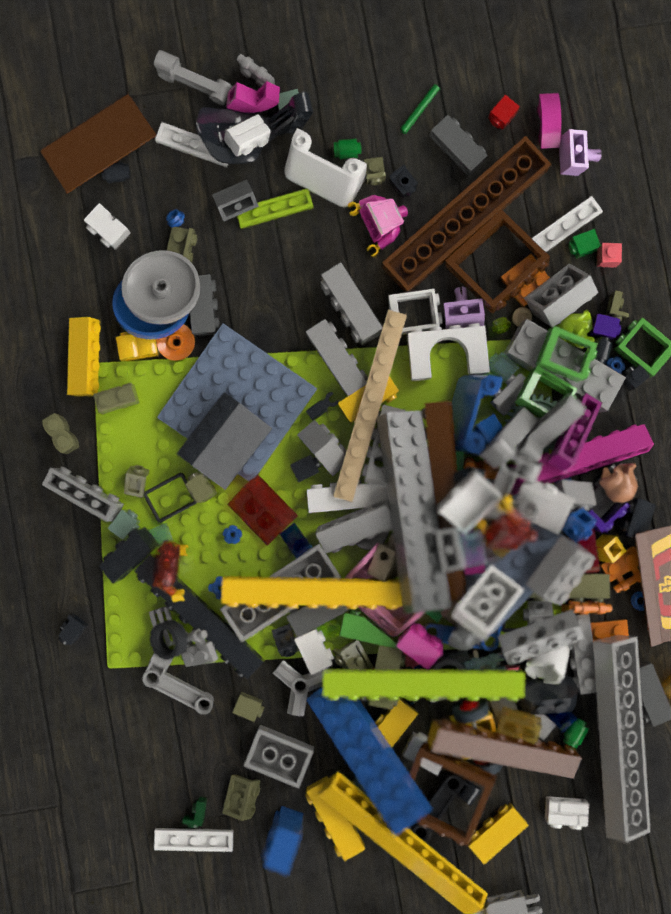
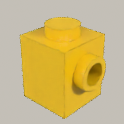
(609, 548)

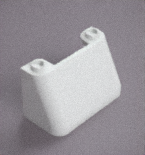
(321, 176)

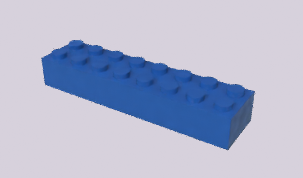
(371, 760)

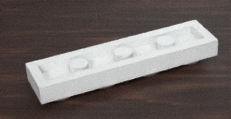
(184, 141)
(568, 224)
(193, 839)

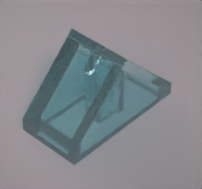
(474, 548)

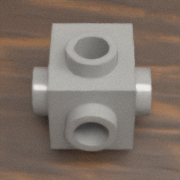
(537, 611)

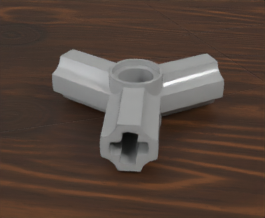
(298, 697)

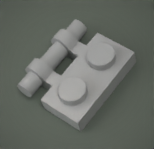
(250, 69)
(198, 653)

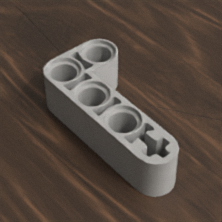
(550, 426)
(504, 443)

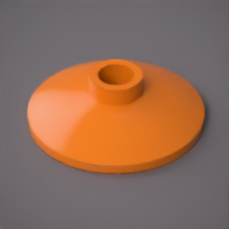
(180, 352)

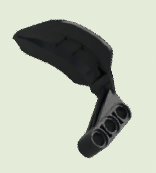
(213, 123)

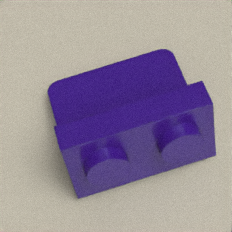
(605, 522)

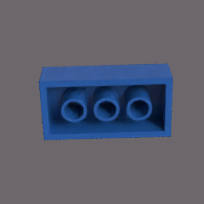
(283, 839)

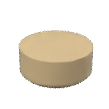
(520, 315)

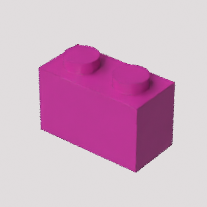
(420, 645)

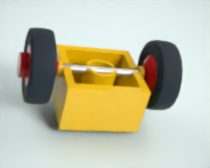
(475, 714)

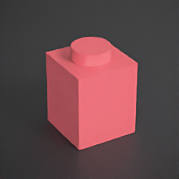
(609, 255)

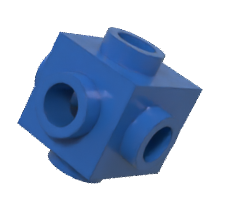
(579, 525)

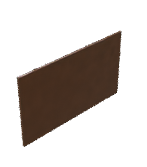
(98, 143)

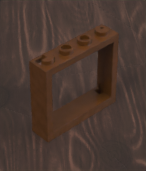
(500, 219)
(464, 769)

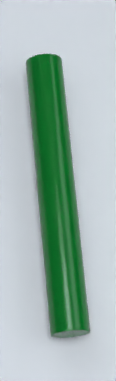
(419, 109)

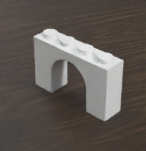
(470, 338)

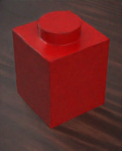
(503, 112)

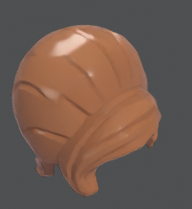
(620, 484)

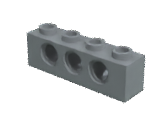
(376, 474)
(540, 637)

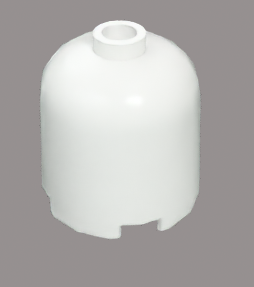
(549, 665)

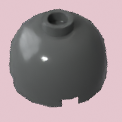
(463, 638)

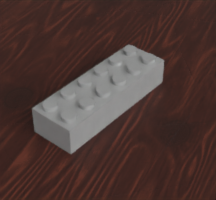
(602, 381)
(250, 620)

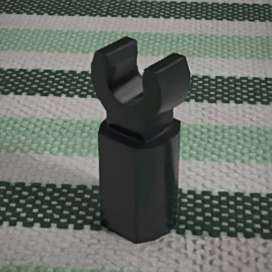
(321, 407)

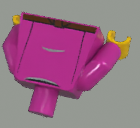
(381, 219)

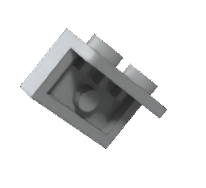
(505, 398)

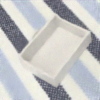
(469, 501)
(551, 504)

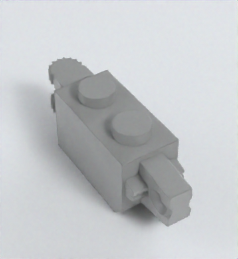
(511, 903)

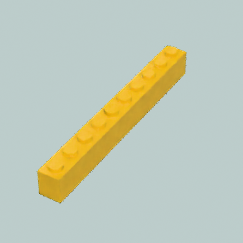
(311, 592)
(404, 847)

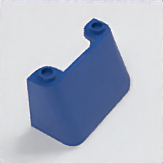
(465, 404)

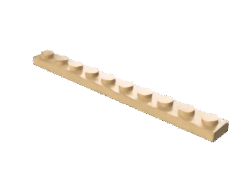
(370, 406)

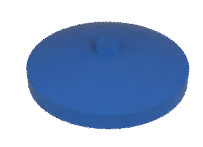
(138, 327)

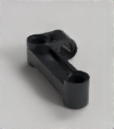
(443, 797)

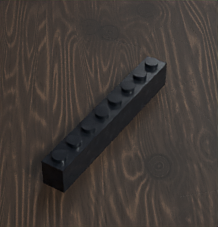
(202, 617)

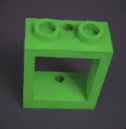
(547, 349)
(632, 358)
(547, 378)

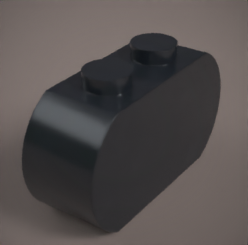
(548, 698)

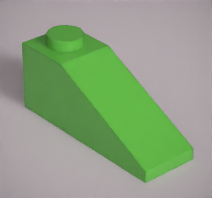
(360, 628)

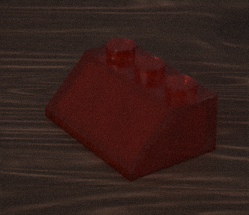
(262, 509)

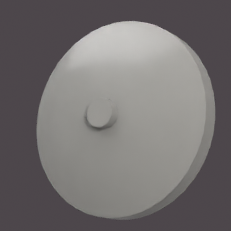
(161, 287)

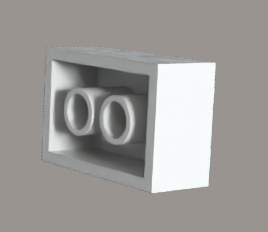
(487, 603)

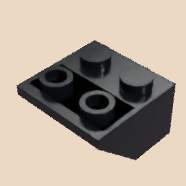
(636, 519)

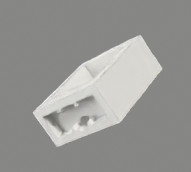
(433, 300)

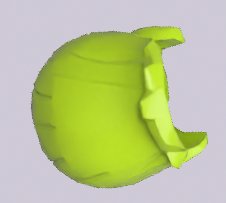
(577, 324)

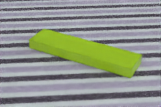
(277, 208)

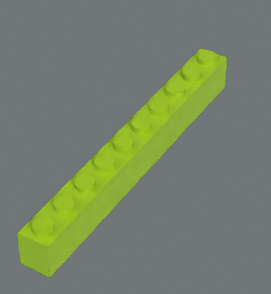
(422, 683)

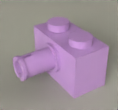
(575, 152)
(463, 310)

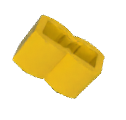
(135, 348)

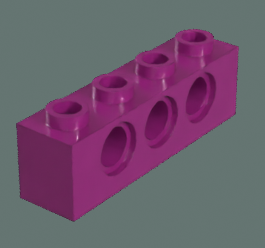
(573, 438)

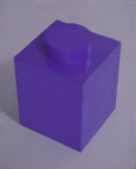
(605, 326)

